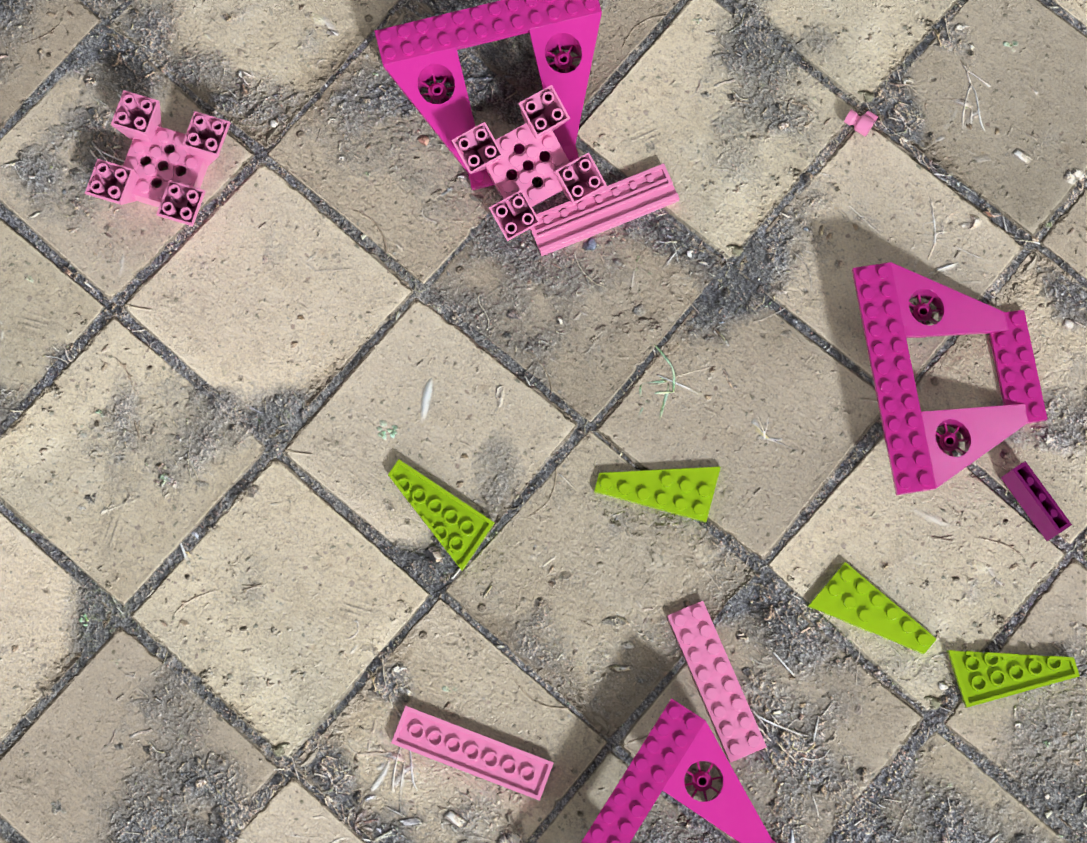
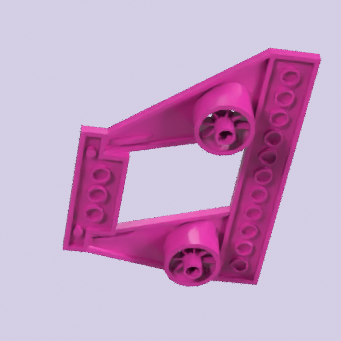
(428, 52)
(909, 434)
(661, 765)

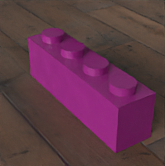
(1036, 501)

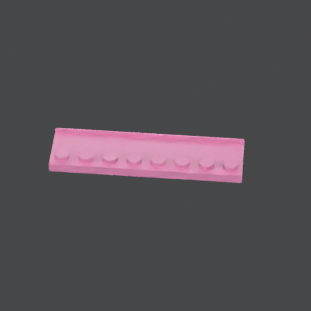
(604, 209)

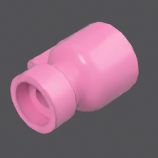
(863, 123)

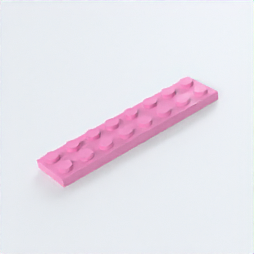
(716, 681)
(472, 753)

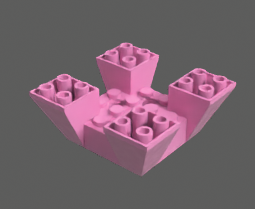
(541, 115)
(178, 196)

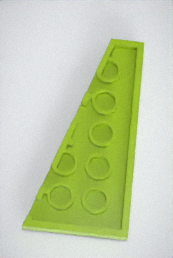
(675, 491)
(451, 521)
(861, 604)
(998, 675)

